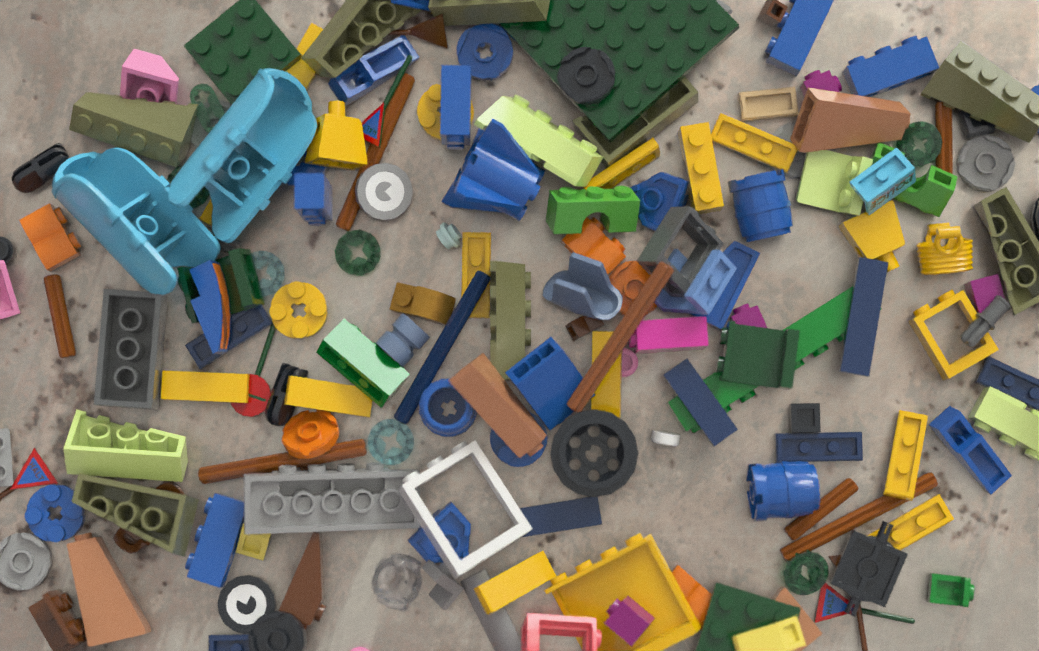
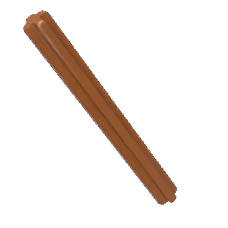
(375, 153)
(620, 336)
(271, 463)
(854, 519)

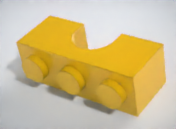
(701, 167)

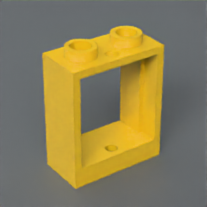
(944, 368)

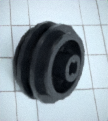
(609, 426)

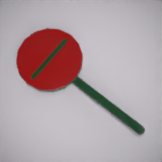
(258, 387)

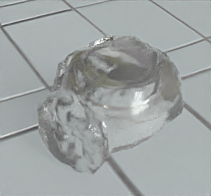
(397, 581)

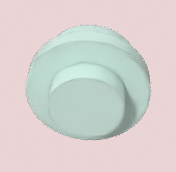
(449, 235)

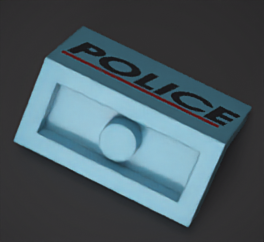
(884, 180)

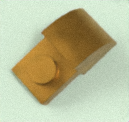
(422, 303)

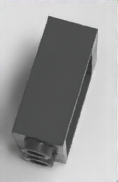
(701, 233)

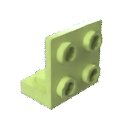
(827, 181)

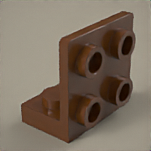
(58, 621)

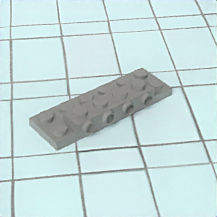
(326, 499)

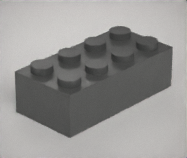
(130, 349)

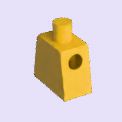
(337, 140)
(875, 234)

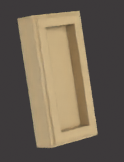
(768, 104)

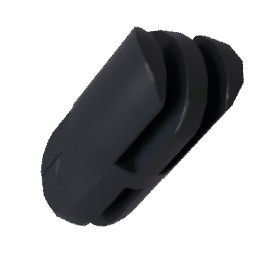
(39, 169)
(276, 411)

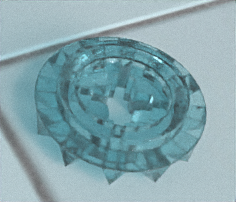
(275, 270)
(377, 445)

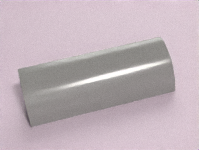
(496, 625)

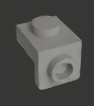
(446, 588)

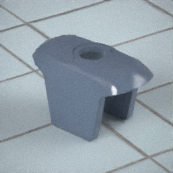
(583, 280)

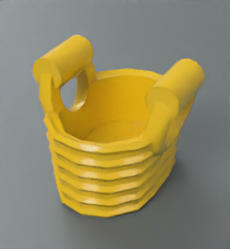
(950, 258)

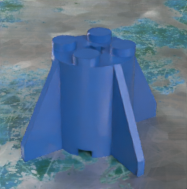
(495, 175)

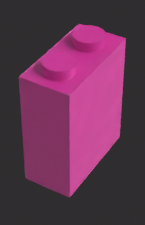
(670, 335)

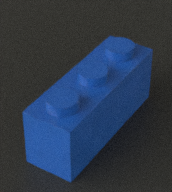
(797, 34)
(891, 67)
(313, 198)
(216, 540)

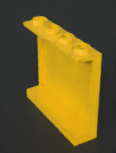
(632, 572)

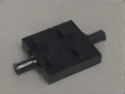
(868, 568)

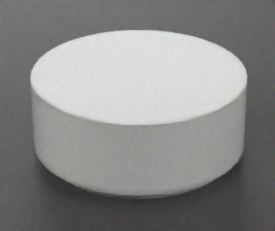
(665, 438)

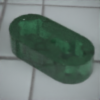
(203, 112)

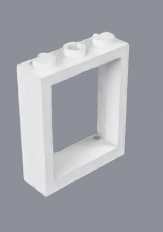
(437, 466)

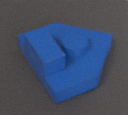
(657, 197)
(455, 529)

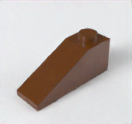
(307, 587)

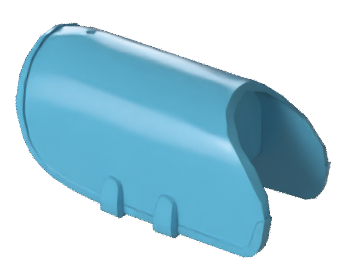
(249, 152)
(132, 216)

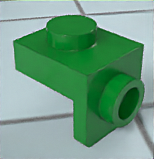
(950, 590)

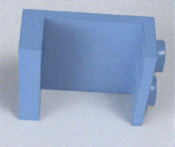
(704, 289)

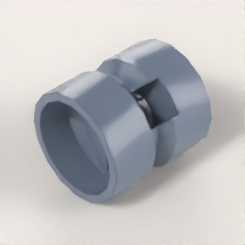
(403, 339)

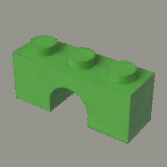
(929, 192)
(571, 206)

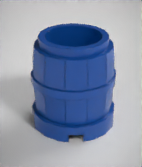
(762, 205)
(431, 410)
(782, 490)

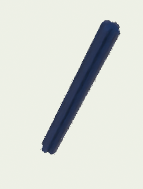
(442, 346)

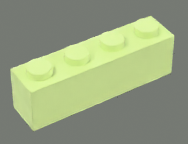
(544, 140)
(1008, 419)
(123, 451)

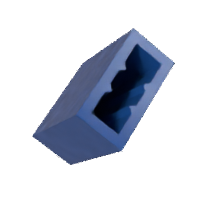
(455, 106)
(547, 382)

